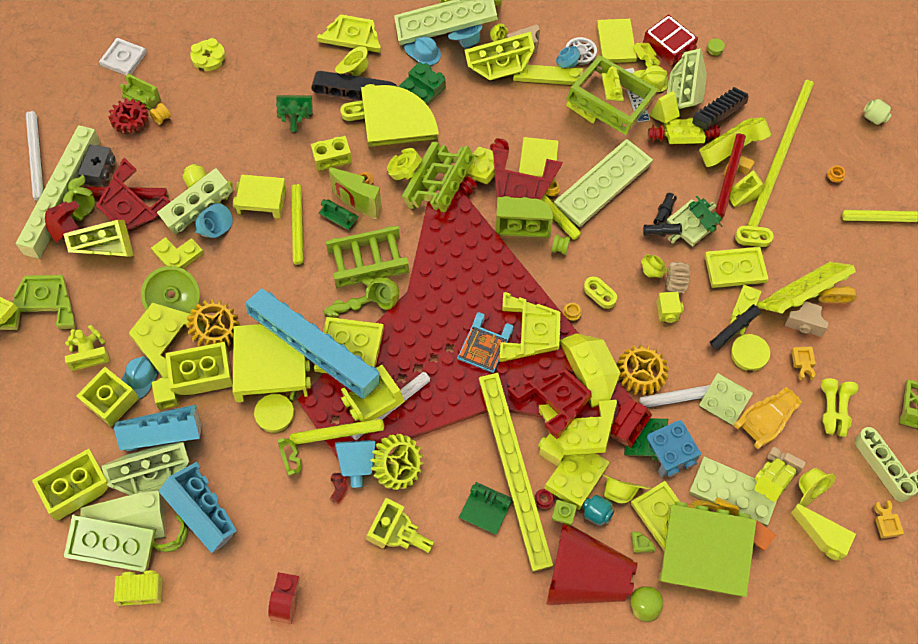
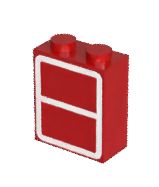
(670, 40)

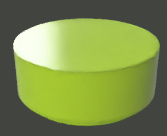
(715, 46)

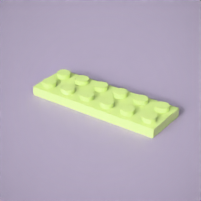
(443, 18)
(603, 182)

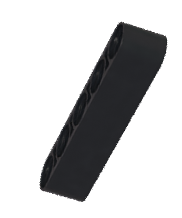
(343, 85)

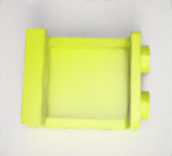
(260, 194)
(378, 402)

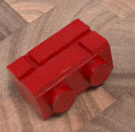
(629, 422)

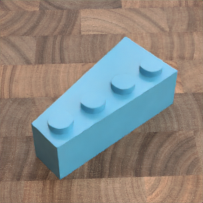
(158, 428)
(198, 507)

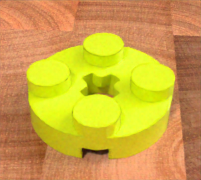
(205, 47)
(404, 165)

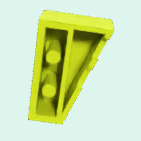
(104, 239)

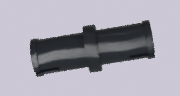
(665, 209)
(662, 229)

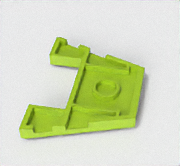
(42, 294)

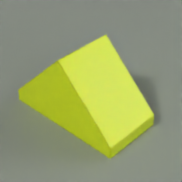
(666, 108)
(746, 190)

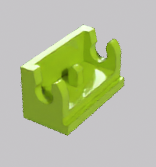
(140, 91)

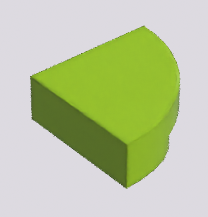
(641, 543)

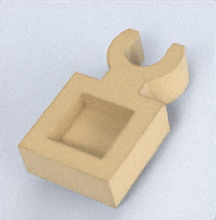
(789, 459)

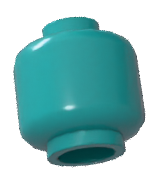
(598, 510)

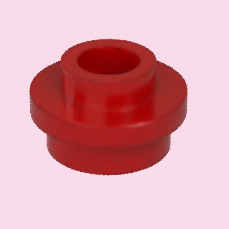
(544, 493)

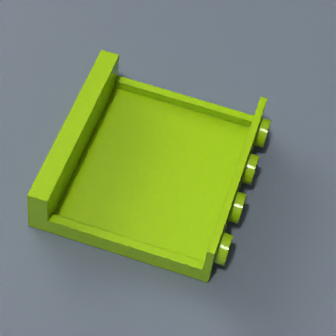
(708, 549)

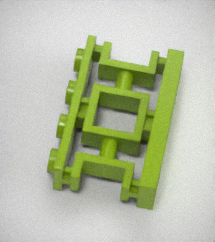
(428, 170)

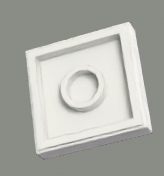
(123, 56)

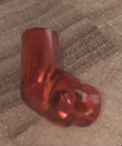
(340, 487)

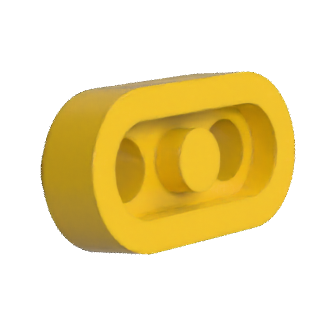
(838, 295)

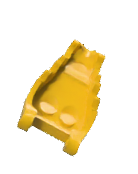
(768, 417)

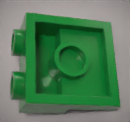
(424, 82)

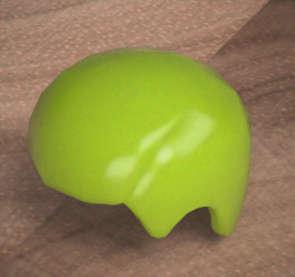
(646, 603)

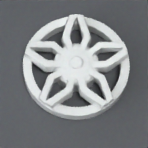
(584, 50)

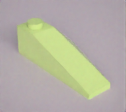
(139, 509)

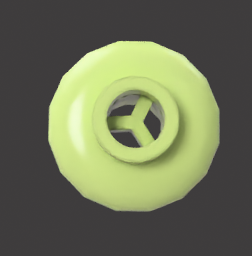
(877, 111)

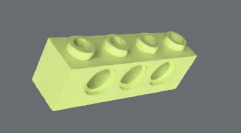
(186, 201)

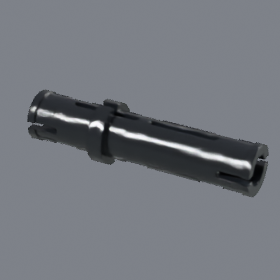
(742, 321)

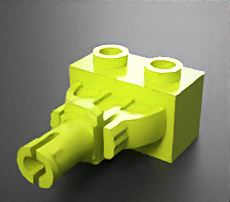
(395, 529)

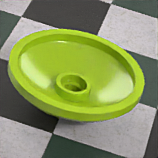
(167, 279)

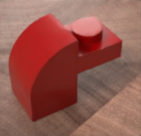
(59, 220)
(282, 598)

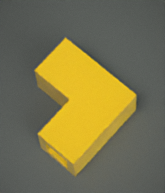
(744, 166)

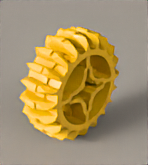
(219, 329)
(642, 360)

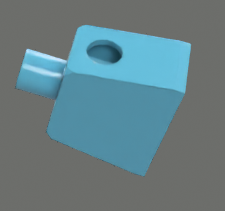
(355, 459)

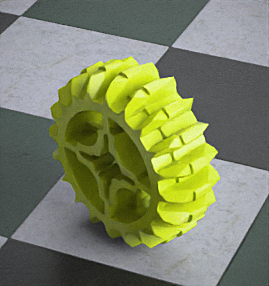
(405, 454)

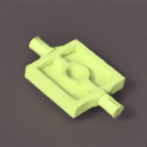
(692, 228)

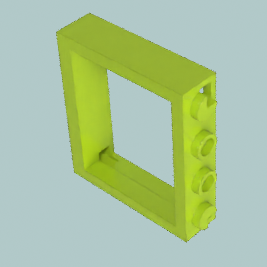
(603, 110)

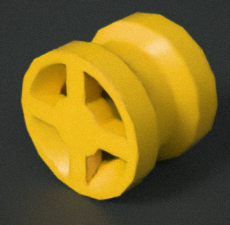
(160, 113)

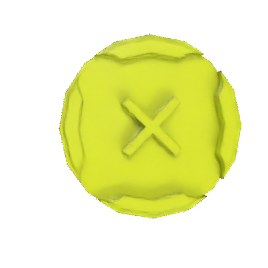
(750, 352)
(274, 413)

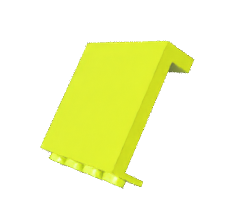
(266, 363)

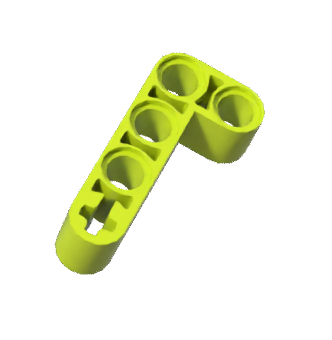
(721, 147)

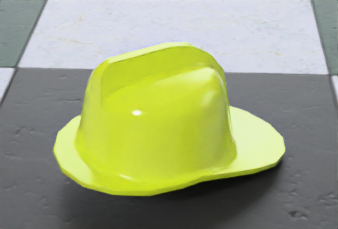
(354, 62)
(655, 76)
(814, 484)
(621, 491)

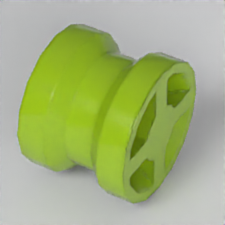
(560, 244)

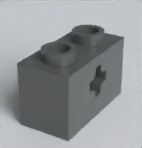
(97, 165)

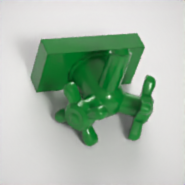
(293, 106)

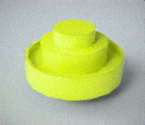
(653, 266)

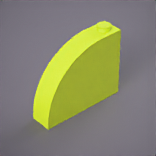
(396, 116)

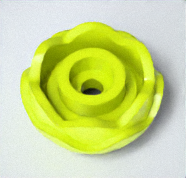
(498, 32)

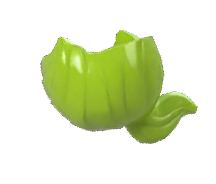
(82, 196)
(382, 291)

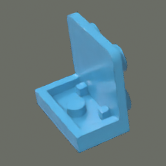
(674, 448)

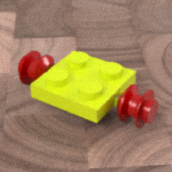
(682, 132)
(482, 167)

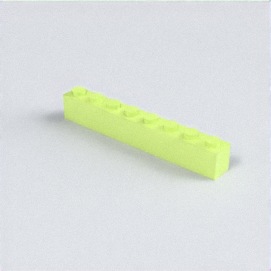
(35, 234)

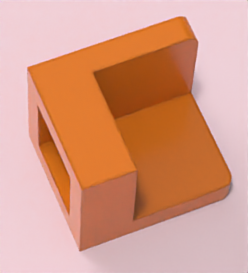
(763, 536)

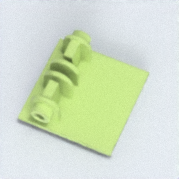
(725, 399)

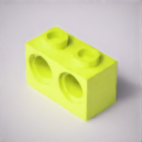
(334, 153)

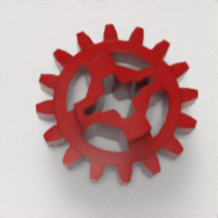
(128, 116)

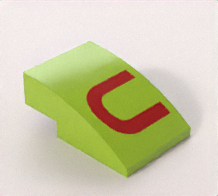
(355, 192)

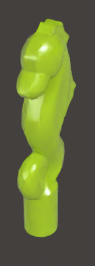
(340, 307)

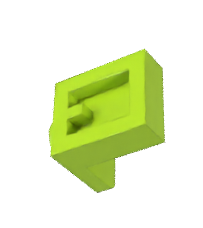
(564, 512)

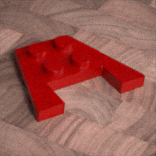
(519, 184)
(123, 204)
(561, 392)

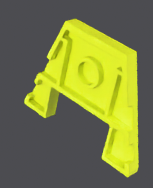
(539, 329)
(156, 331)
(585, 434)

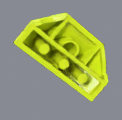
(501, 57)
(592, 365)

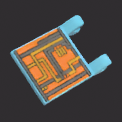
(483, 346)

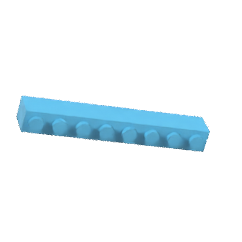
(313, 343)

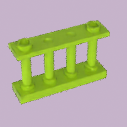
(379, 269)

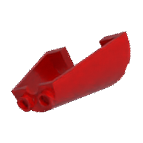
(589, 571)

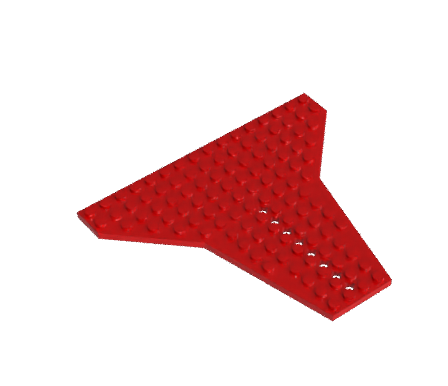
(455, 274)

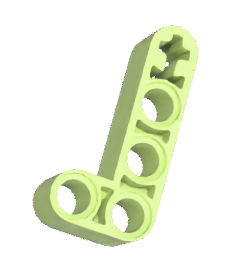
(888, 462)

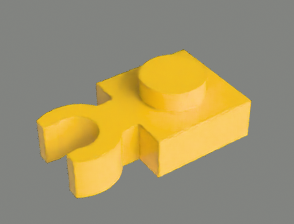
(804, 359)
(887, 523)

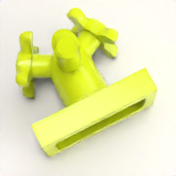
(87, 354)

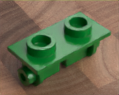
(337, 214)
(710, 220)

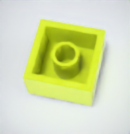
(108, 396)

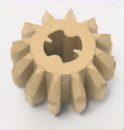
(678, 277)

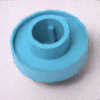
(568, 57)

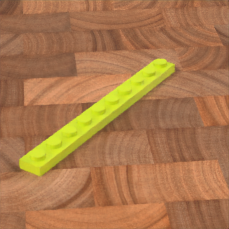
(515, 473)

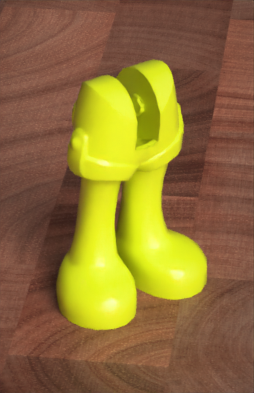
(829, 419)

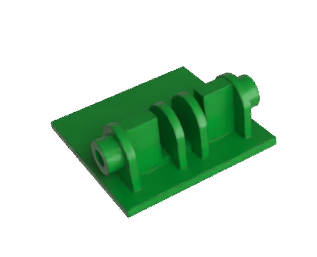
(641, 446)
(485, 508)

